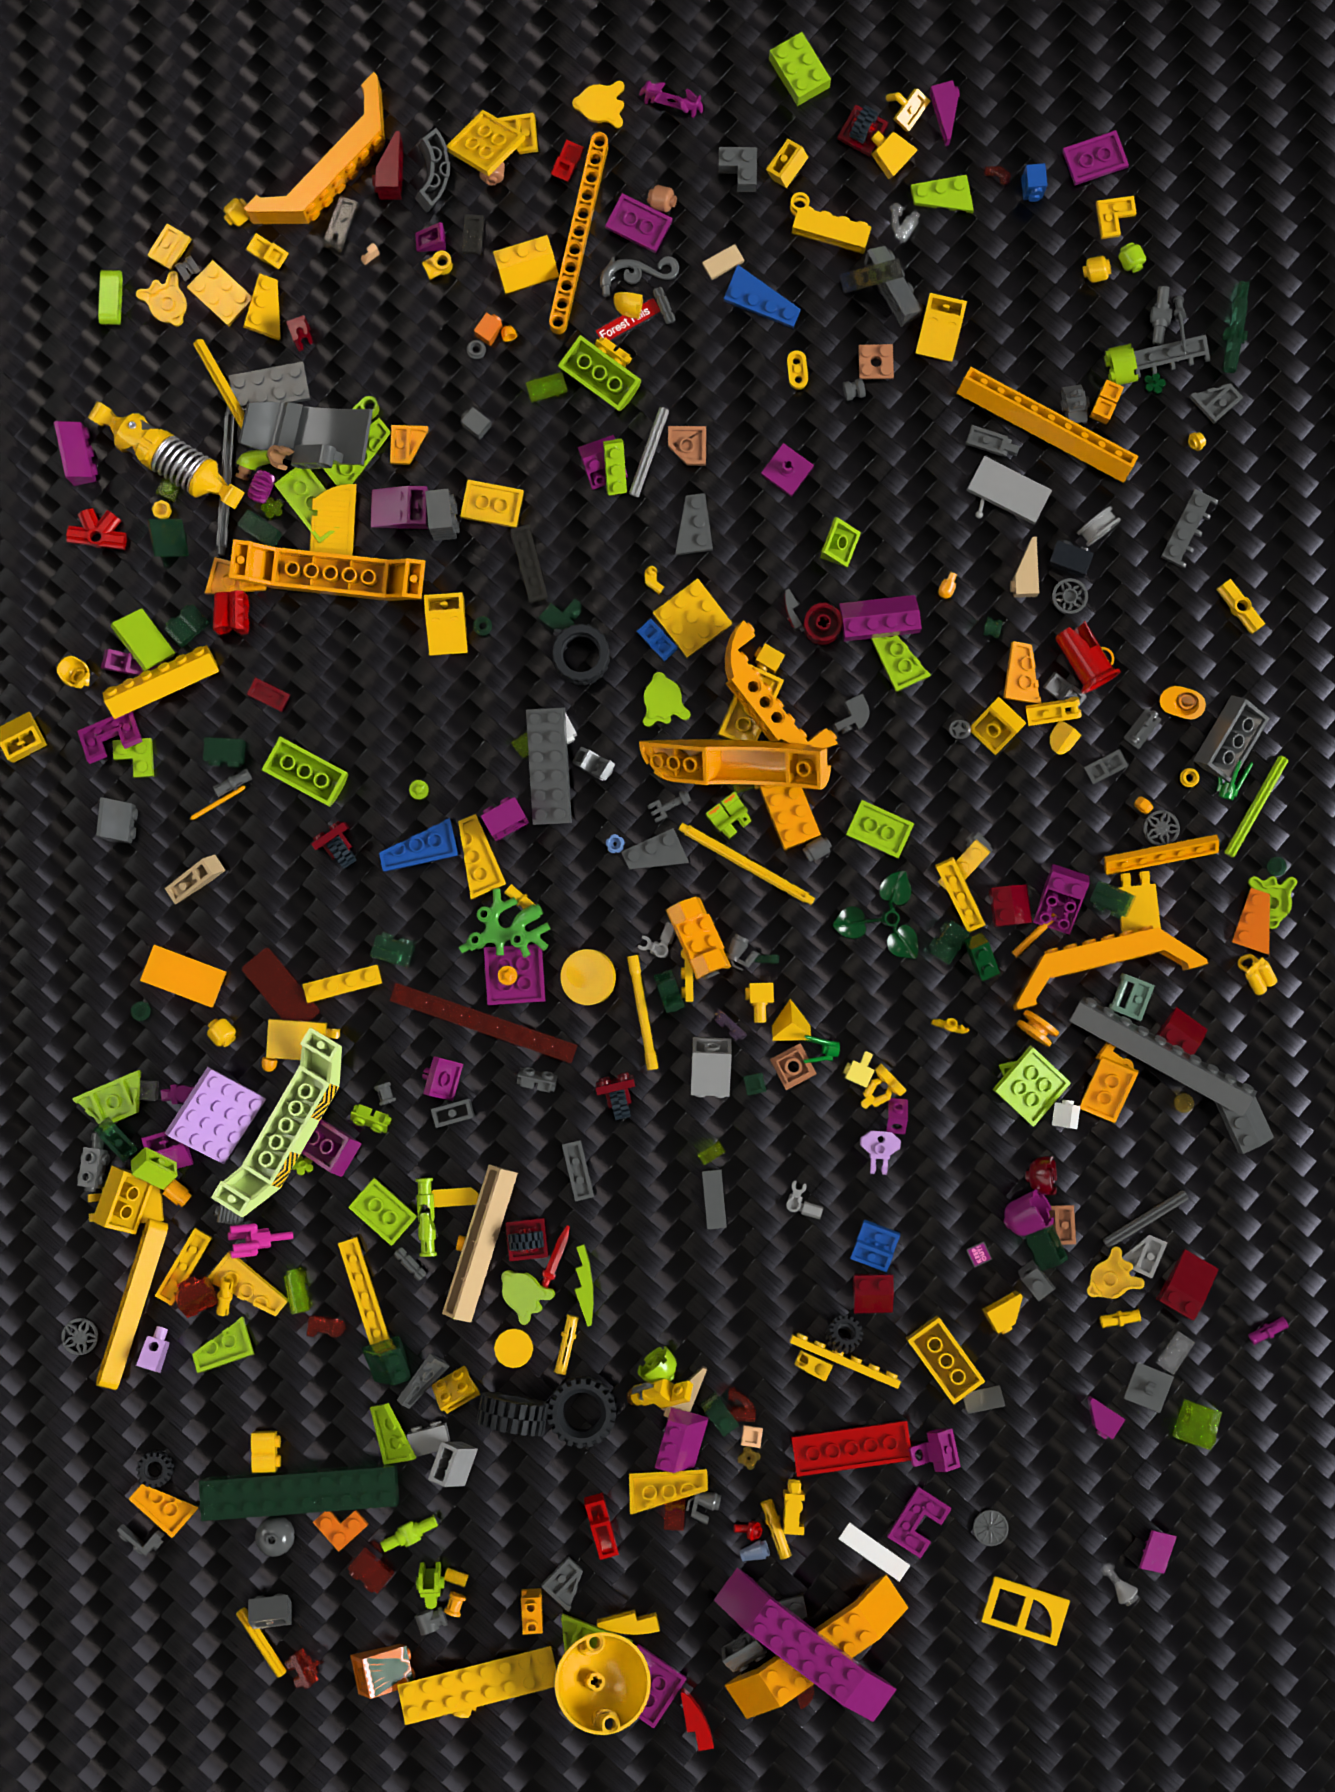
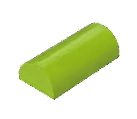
(600, 373)
(305, 772)

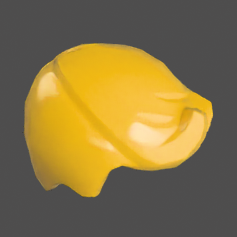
(73, 672)

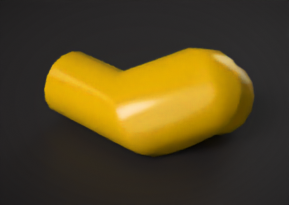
(651, 579)

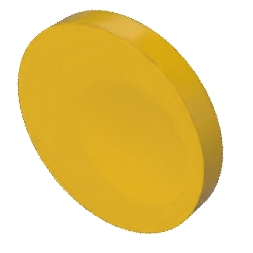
(588, 977)

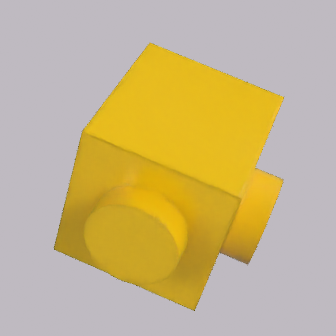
(768, 658)

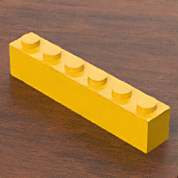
(160, 681)

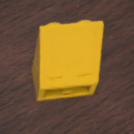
(941, 327)
(446, 623)

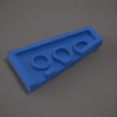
(755, 296)
(428, 846)

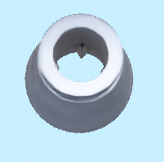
(755, 1551)

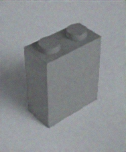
(452, 1464)

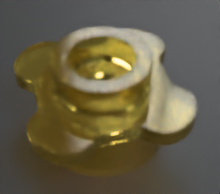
(754, 1458)

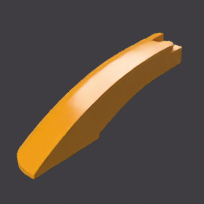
(738, 762)

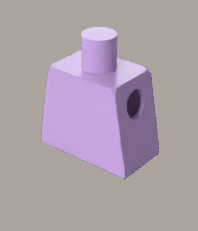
(153, 1359)

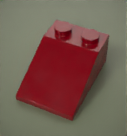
(389, 171)
(1188, 1285)

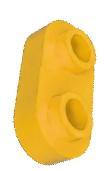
(797, 371)

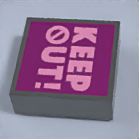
(978, 1254)

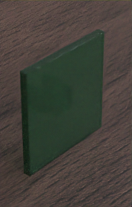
(168, 537)

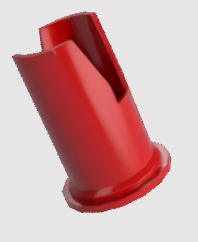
(1086, 657)

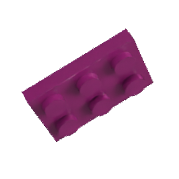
(1095, 157)
(638, 223)

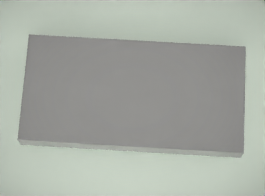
(1009, 490)

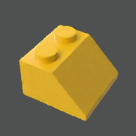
(997, 725)
(1004, 1312)

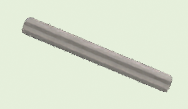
(649, 452)

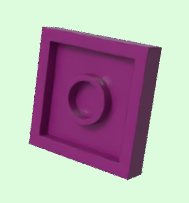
(787, 469)
(442, 1078)

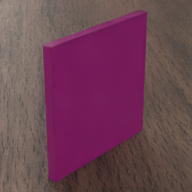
(1157, 1551)

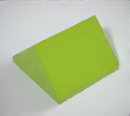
(840, 543)

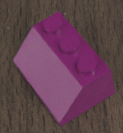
(76, 452)
(681, 1441)

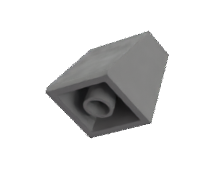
(711, 1067)

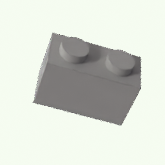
(428, 1439)

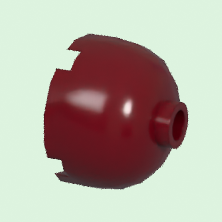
(1042, 1175)

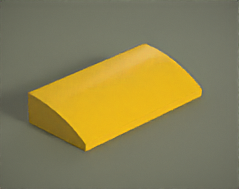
(737, 721)

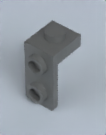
(139, 1546)

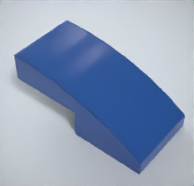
(657, 640)

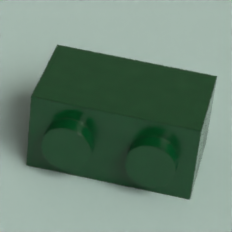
(982, 956)

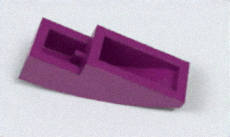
(122, 663)

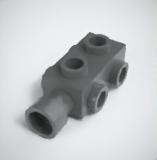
(93, 1165)

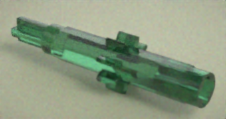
(1235, 333)

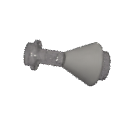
(1125, 1592)

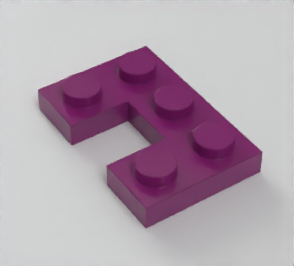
(94, 735)
(904, 1529)

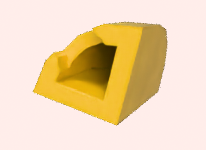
(628, 304)
(1063, 737)

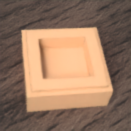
(751, 1436)

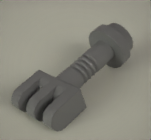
(683, 798)

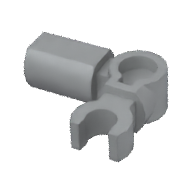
(660, 949)
(794, 1204)

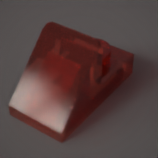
(674, 1515)

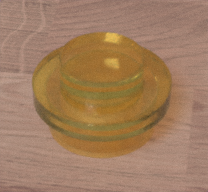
(1184, 1103)

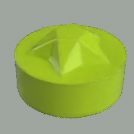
(419, 789)

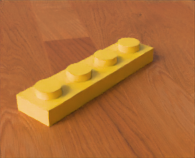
(960, 894)
(342, 983)
(183, 1265)

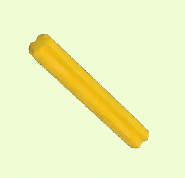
(262, 1644)

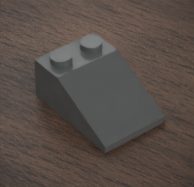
(116, 821)
(742, 1651)

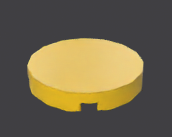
(513, 1348)

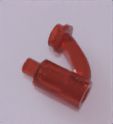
(741, 1413)

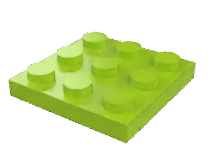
(1031, 1086)

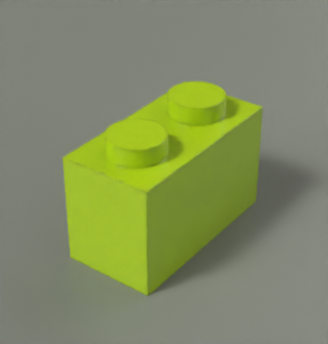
(154, 1168)

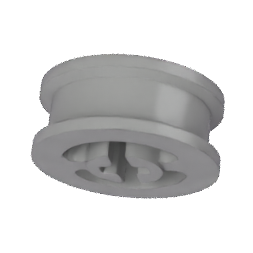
(1099, 526)

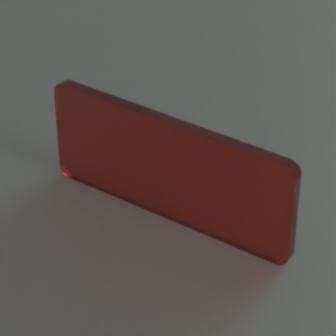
(279, 987)

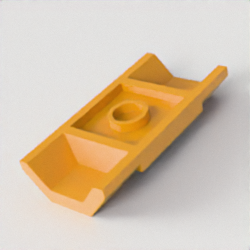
(698, 936)

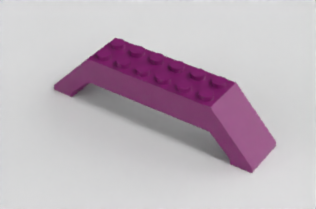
(803, 1647)

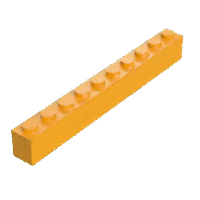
(1047, 424)

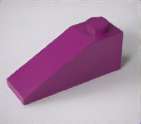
(944, 100)

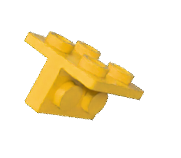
(455, 1390)

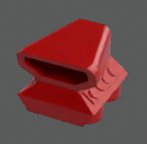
(231, 612)

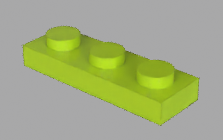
(615, 466)

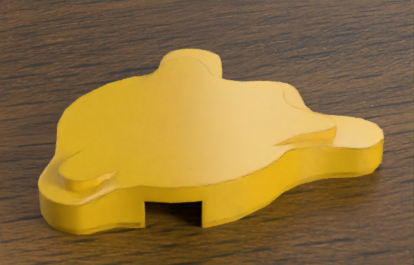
(600, 104)
(165, 300)
(1112, 1277)

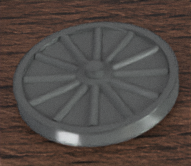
(990, 1528)

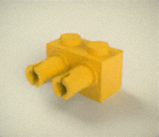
(759, 996)

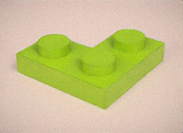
(140, 753)

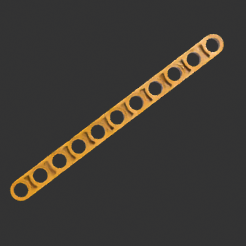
(582, 224)

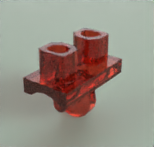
(305, 1668)

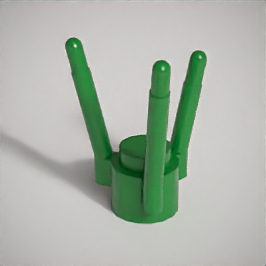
(1228, 790)
(829, 1048)

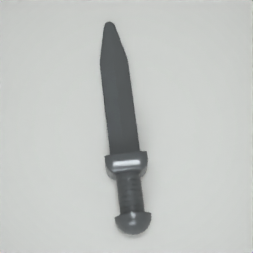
(1180, 314)

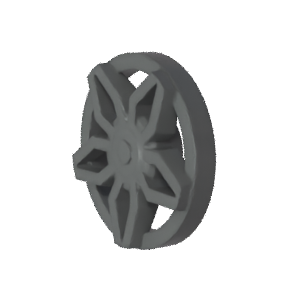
(1070, 596)
(1161, 828)
(80, 1336)

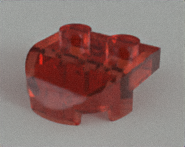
(195, 1296)

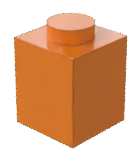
(488, 328)

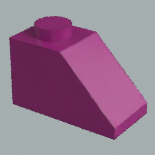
(1104, 1419)

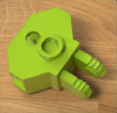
(430, 1584)

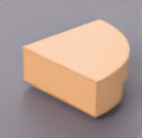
(371, 254)

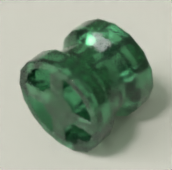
(992, 627)

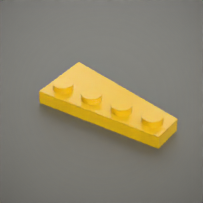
(248, 1285)
(660, 1488)

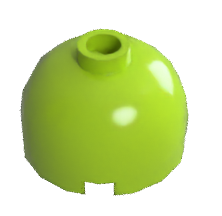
(659, 1365)

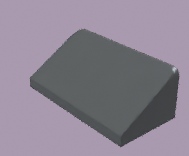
(983, 1399)

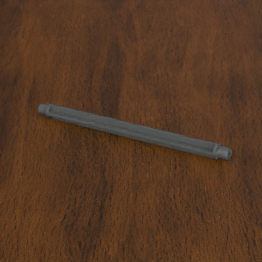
(226, 473)

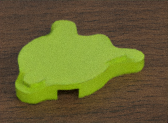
(663, 700)
(1279, 896)
(523, 1294)

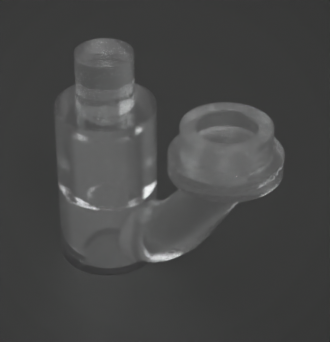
(904, 231)

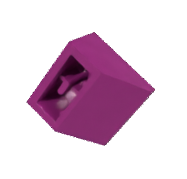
(593, 461)
(169, 1148)

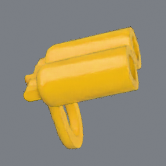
(1259, 974)

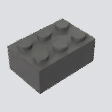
(441, 514)

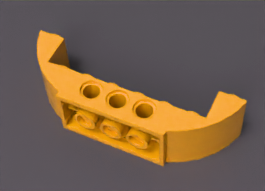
(741, 675)

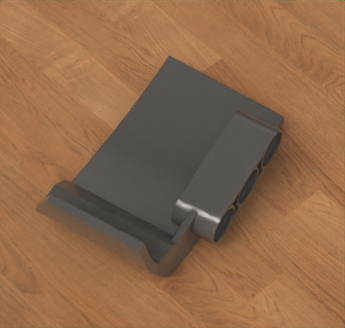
(314, 433)

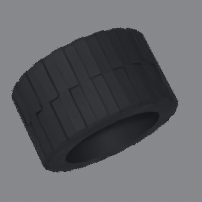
(574, 632)

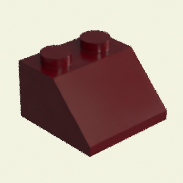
(1010, 905)
(1183, 1031)
(873, 1293)

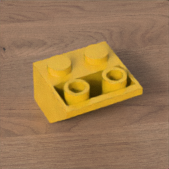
(20, 737)

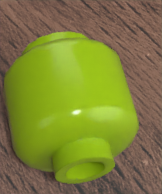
(1132, 257)

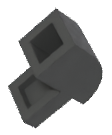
(858, 712)
(593, 764)

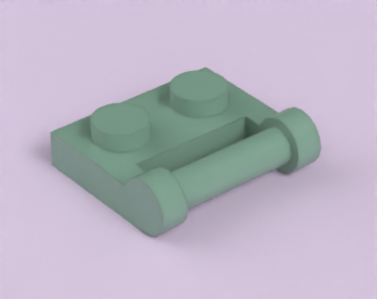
(1137, 999)

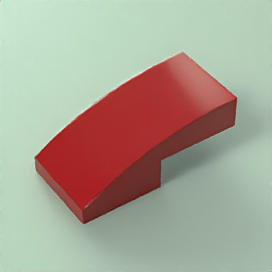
(567, 160)

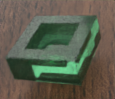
(754, 1084)

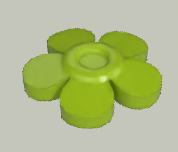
(303, 1165)

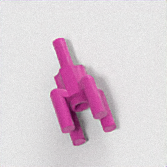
(254, 1239)

